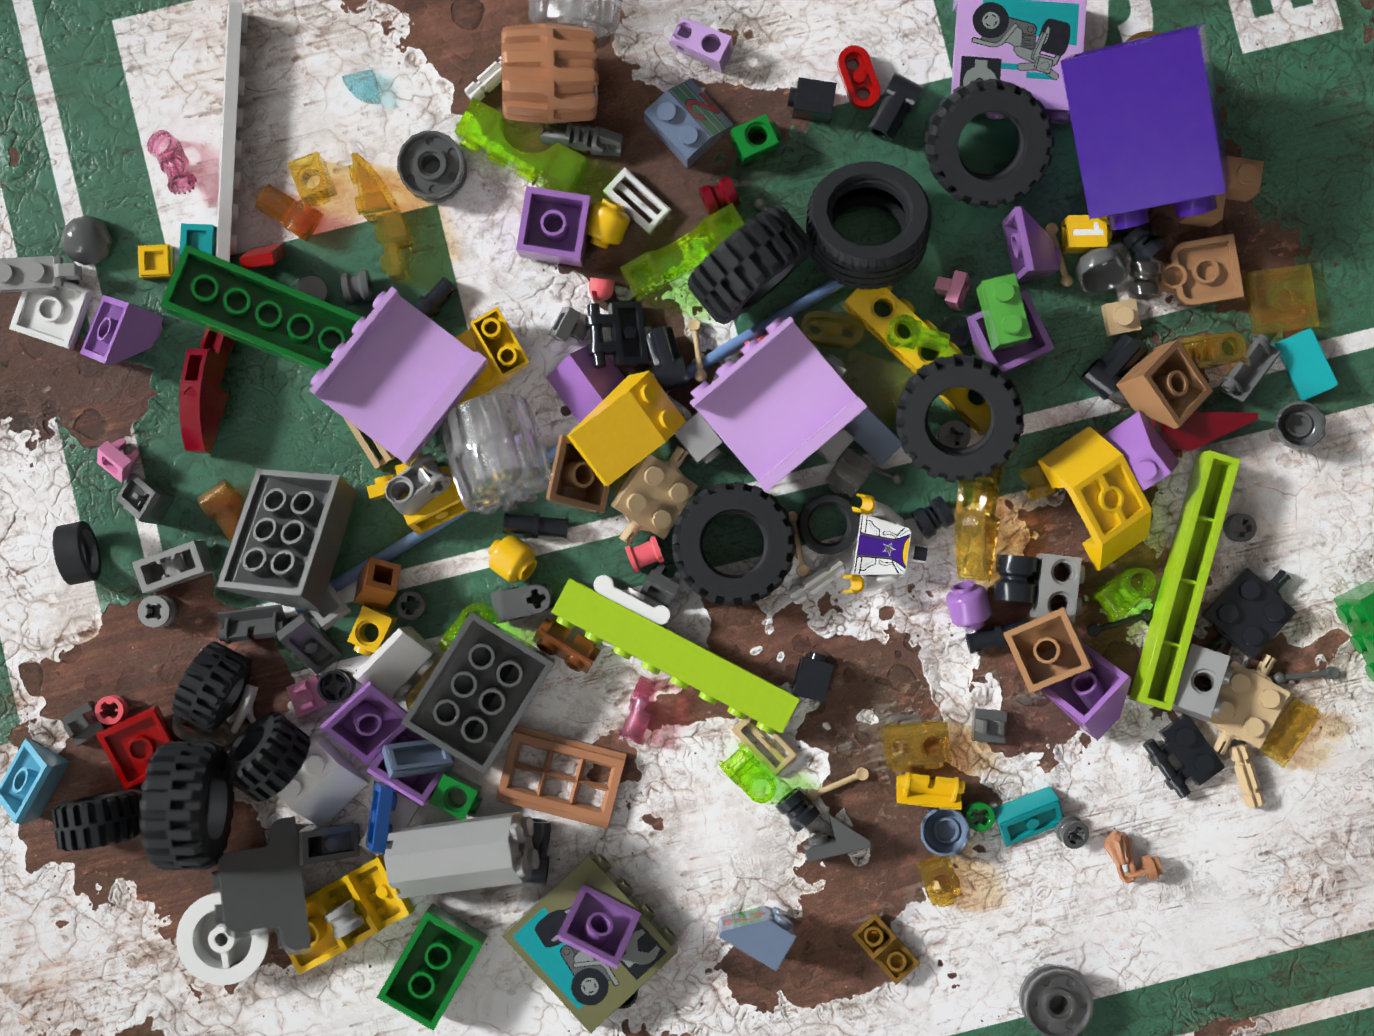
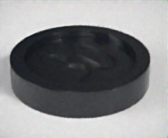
(958, 330)

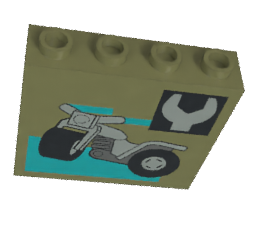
(580, 981)

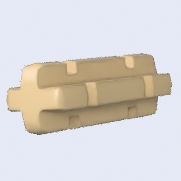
(1247, 776)

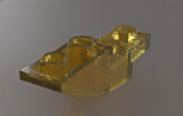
(380, 206)
(977, 526)

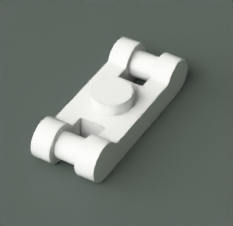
(631, 600)

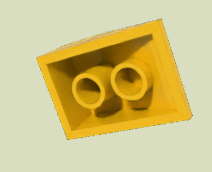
(626, 427)

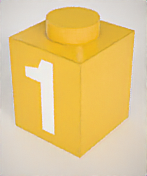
(1083, 234)

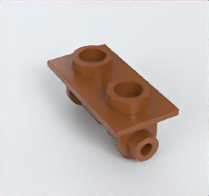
(552, 640)

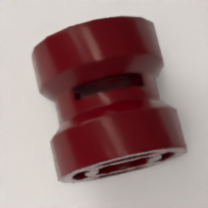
(719, 196)

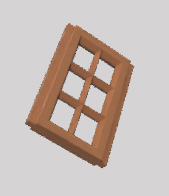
(553, 805)

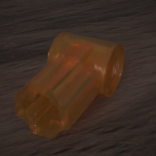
(295, 215)
(222, 505)

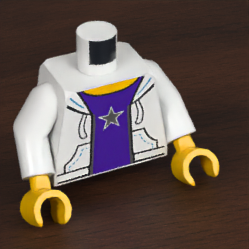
(880, 547)

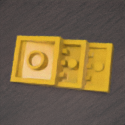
(373, 902)

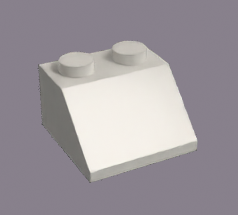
(397, 662)
(322, 784)

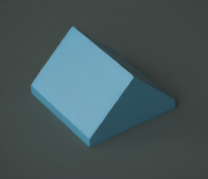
(31, 781)

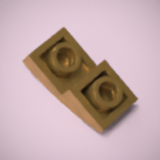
(885, 948)

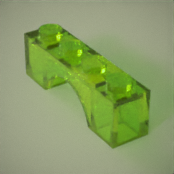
(483, 130)
(667, 264)

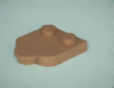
(1203, 271)

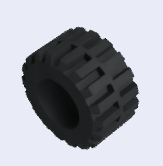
(212, 686)
(266, 756)
(97, 821)

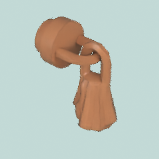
(1120, 849)

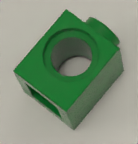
(748, 151)
(443, 800)

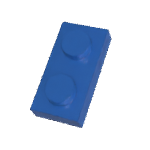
(383, 802)

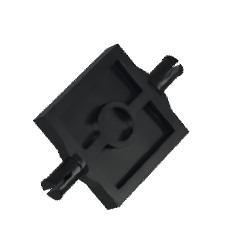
(1249, 613)

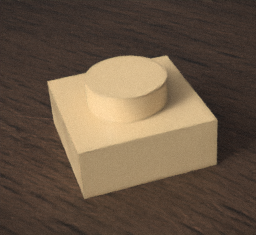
(1121, 317)

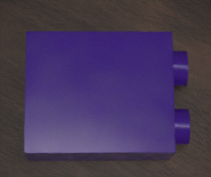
(1147, 126)

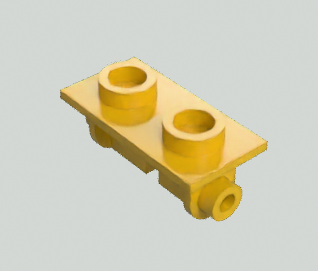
(923, 791)

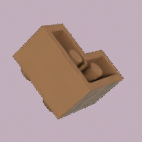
(1244, 185)

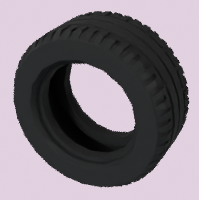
(877, 186)

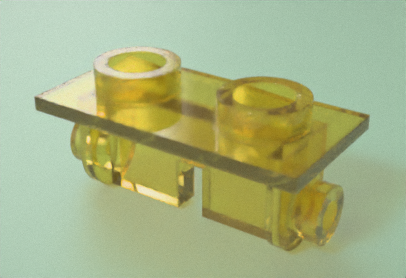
(1289, 731)

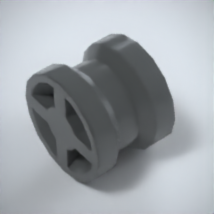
(357, 287)

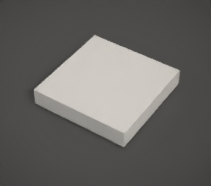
(53, 314)

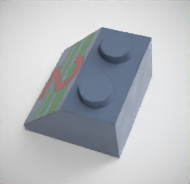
(687, 121)
(759, 933)

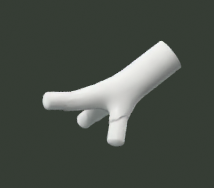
(244, 709)

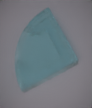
(363, 86)

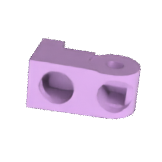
(702, 43)

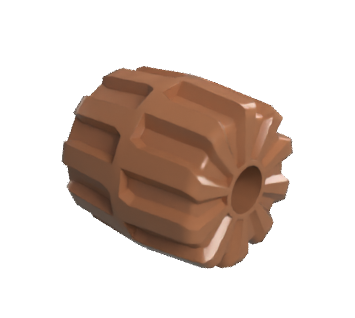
(549, 73)

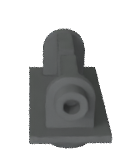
(1249, 369)
(241, 623)

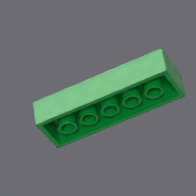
(256, 310)

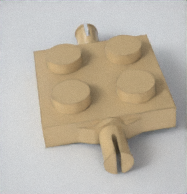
(654, 495)
(1248, 705)

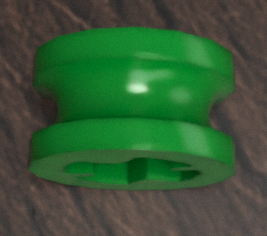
(979, 805)

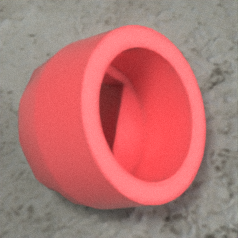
(601, 288)

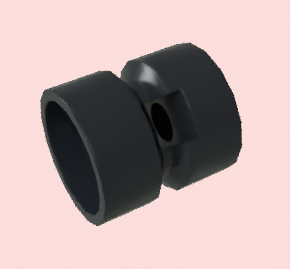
(1015, 578)

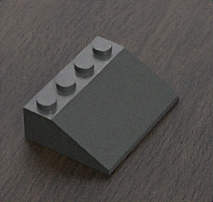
(288, 537)
(478, 692)

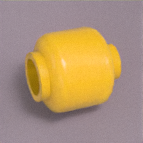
(607, 223)
(512, 559)

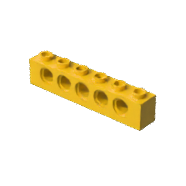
(862, 303)

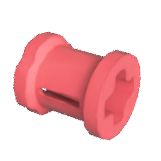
(644, 554)

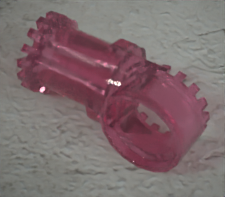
(172, 162)
(638, 717)

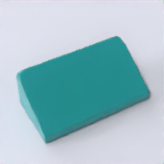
(1306, 364)
(1028, 815)

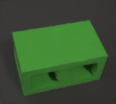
(1003, 312)

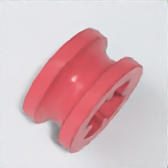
(100, 709)

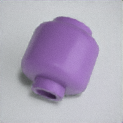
(968, 605)

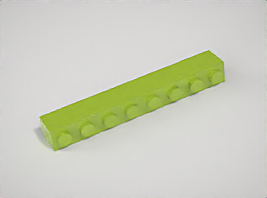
(1184, 579)
(676, 656)

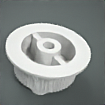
(212, 953)

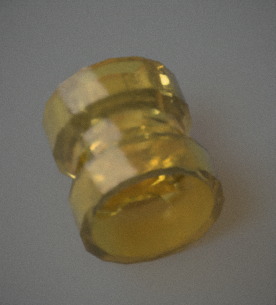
(1037, 483)

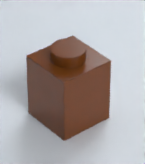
(377, 583)

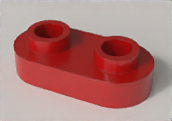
(858, 79)

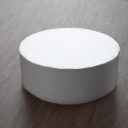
(314, 287)

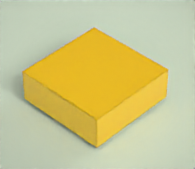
(155, 261)

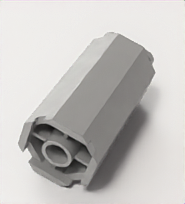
(461, 855)

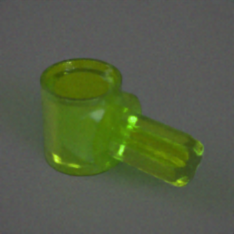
(918, 336)

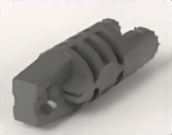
(583, 138)

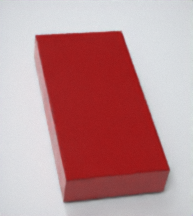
(262, 256)

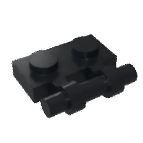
(627, 334)
(1190, 749)

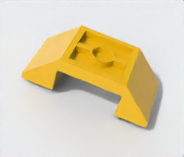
(496, 342)
(1102, 493)

